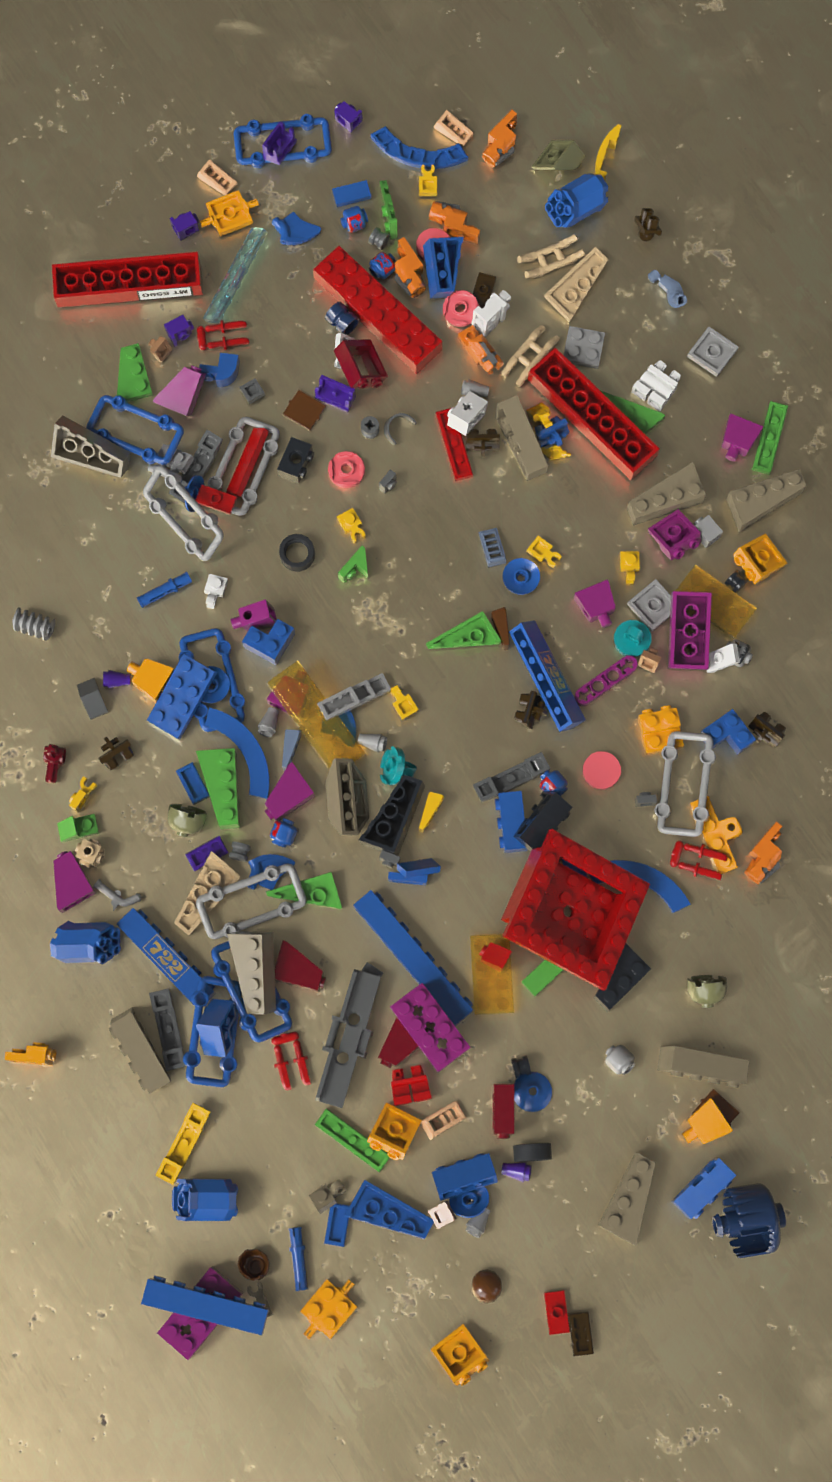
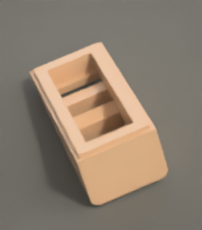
(452, 120)
(214, 183)
(428, 1128)

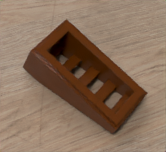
(499, 620)

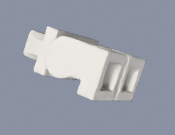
(494, 311)
(656, 385)

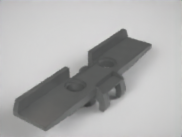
(354, 1042)

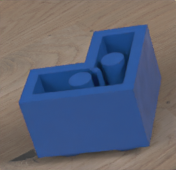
(270, 645)
(731, 729)
(215, 1027)

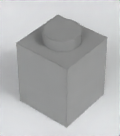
(709, 530)

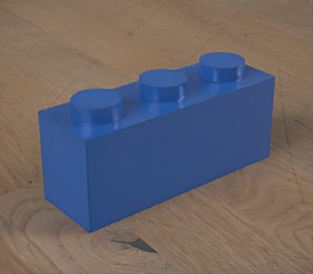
(511, 817)
(464, 1176)

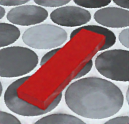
(454, 447)
(247, 461)

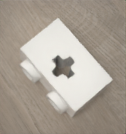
(467, 413)

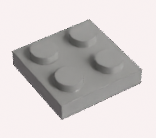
(584, 347)
(712, 351)
(652, 605)

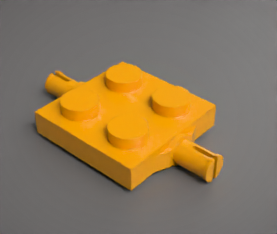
(229, 213)
(329, 1309)

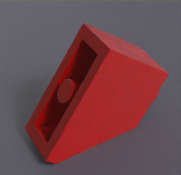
(495, 956)

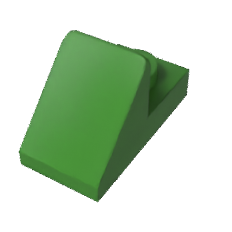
(358, 562)
(76, 828)

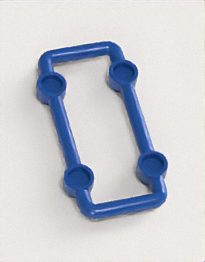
(306, 122)
(165, 422)
(223, 649)
(248, 1021)
(192, 1057)

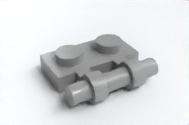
(179, 463)

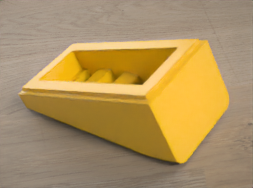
(432, 805)

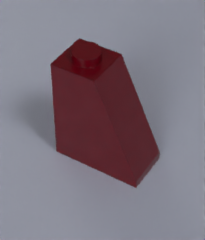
(297, 970)
(397, 1045)

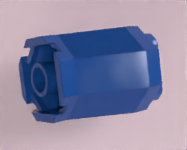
(577, 200)
(85, 942)
(205, 1199)

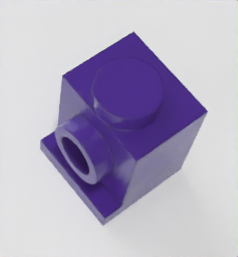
(348, 116)
(185, 225)
(178, 329)

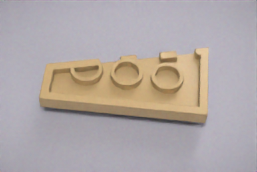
(574, 286)
(212, 873)

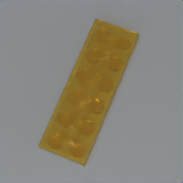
(300, 699)

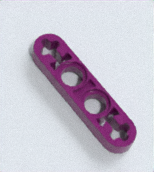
(605, 680)

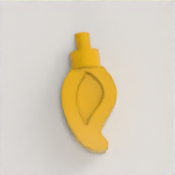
(555, 452)

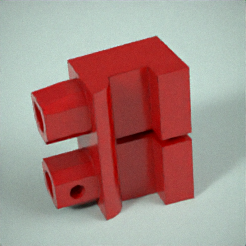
(418, 1084)

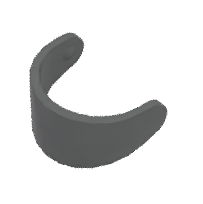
(387, 423)

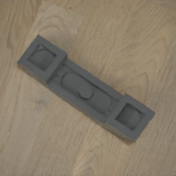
(204, 457)
(511, 778)
(168, 1029)

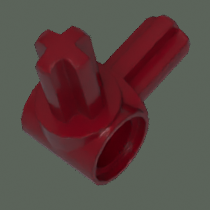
(53, 758)

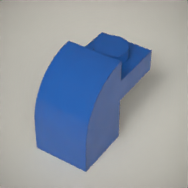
(225, 372)

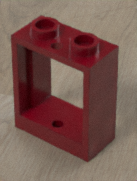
(370, 358)
(503, 1110)

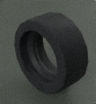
(297, 538)
(532, 1152)

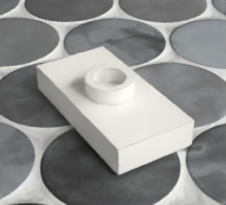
(723, 658)

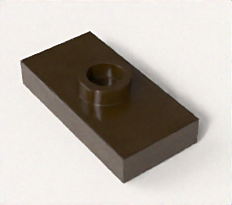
(484, 288)
(580, 1333)

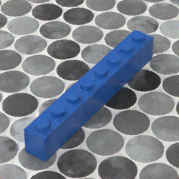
(412, 957)

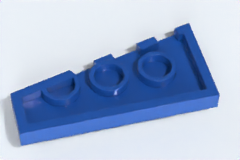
(384, 1210)

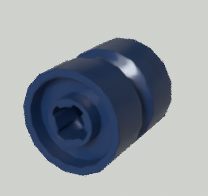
(341, 318)

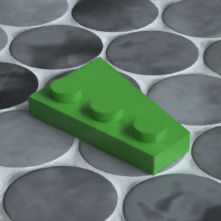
(132, 377)

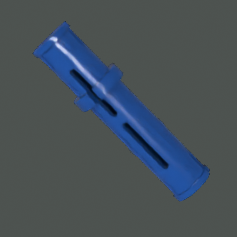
(165, 589)
(297, 1249)

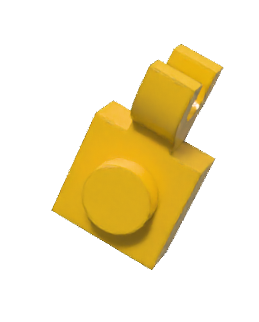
(540, 413)
(630, 564)
(404, 705)
(79, 799)

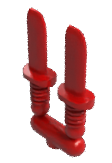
(221, 343)
(696, 869)
(285, 1038)

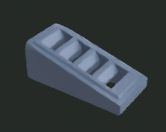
(495, 560)
(291, 742)

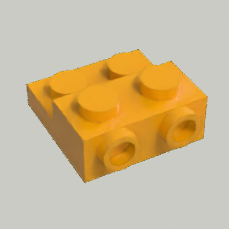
(759, 558)
(657, 726)
(35, 1054)
(393, 1131)
(460, 1355)

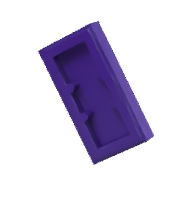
(199, 855)

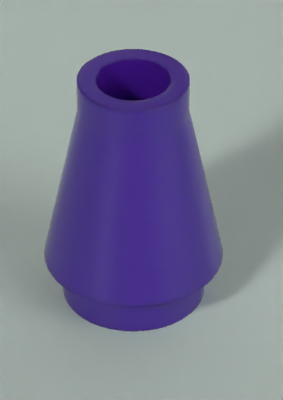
(115, 679)
(517, 1171)

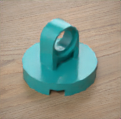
(632, 638)
(395, 766)

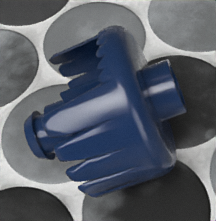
(751, 1219)

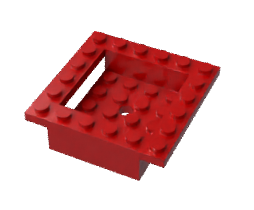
(599, 921)

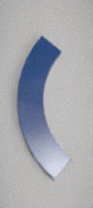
(415, 156)
(248, 746)
(658, 882)

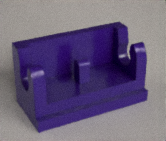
(278, 144)
(335, 393)

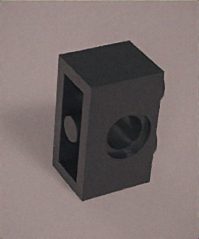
(295, 449)

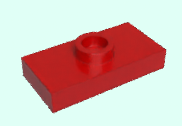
(216, 499)
(556, 1312)

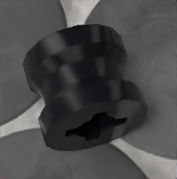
(736, 581)
(521, 1066)

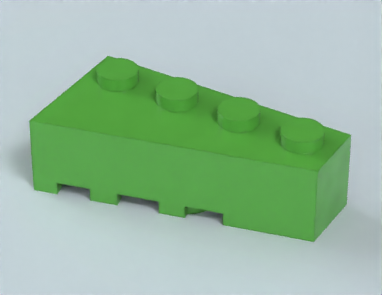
(221, 779)

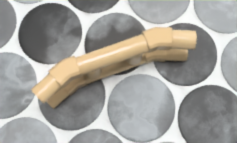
(556, 248)
(519, 355)

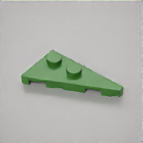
(388, 211)
(641, 416)
(472, 632)
(318, 890)

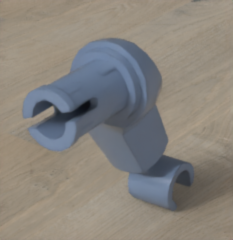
(672, 288)

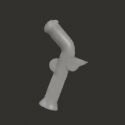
(115, 895)

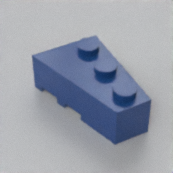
(441, 265)
(704, 1188)

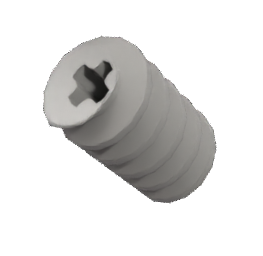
(33, 625)

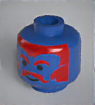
(354, 219)
(382, 265)
(553, 782)
(283, 832)

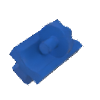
(552, 434)

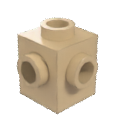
(94, 858)

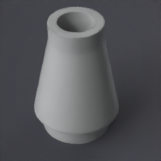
(475, 387)
(268, 724)
(373, 741)
(477, 1224)

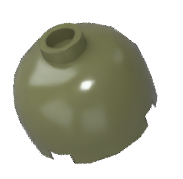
(185, 819)
(707, 990)

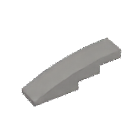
(354, 696)

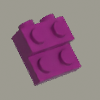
(675, 535)

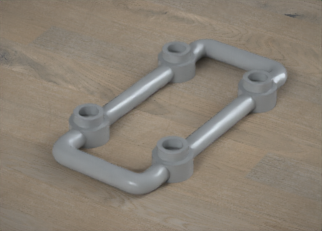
(236, 436)
(158, 505)
(700, 813)
(271, 873)

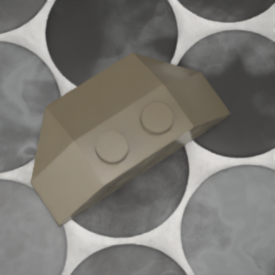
(346, 797)

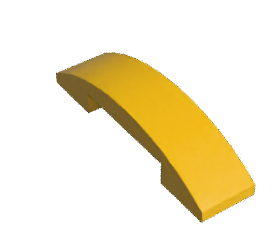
(609, 142)
(183, 1144)

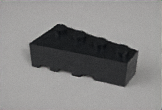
(394, 818)

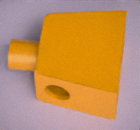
(150, 677)
(707, 1124)

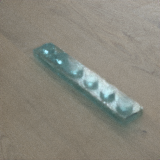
(235, 275)

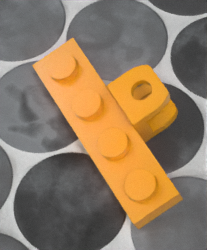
(718, 834)

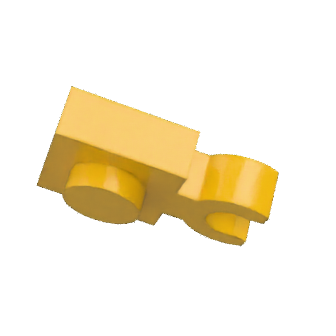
(427, 182)
(350, 522)
(542, 550)

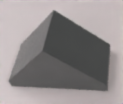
(92, 698)

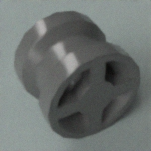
(379, 238)
(370, 432)
(239, 851)

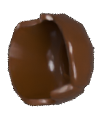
(253, 1264)
(486, 1286)

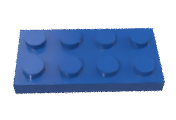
(181, 696)

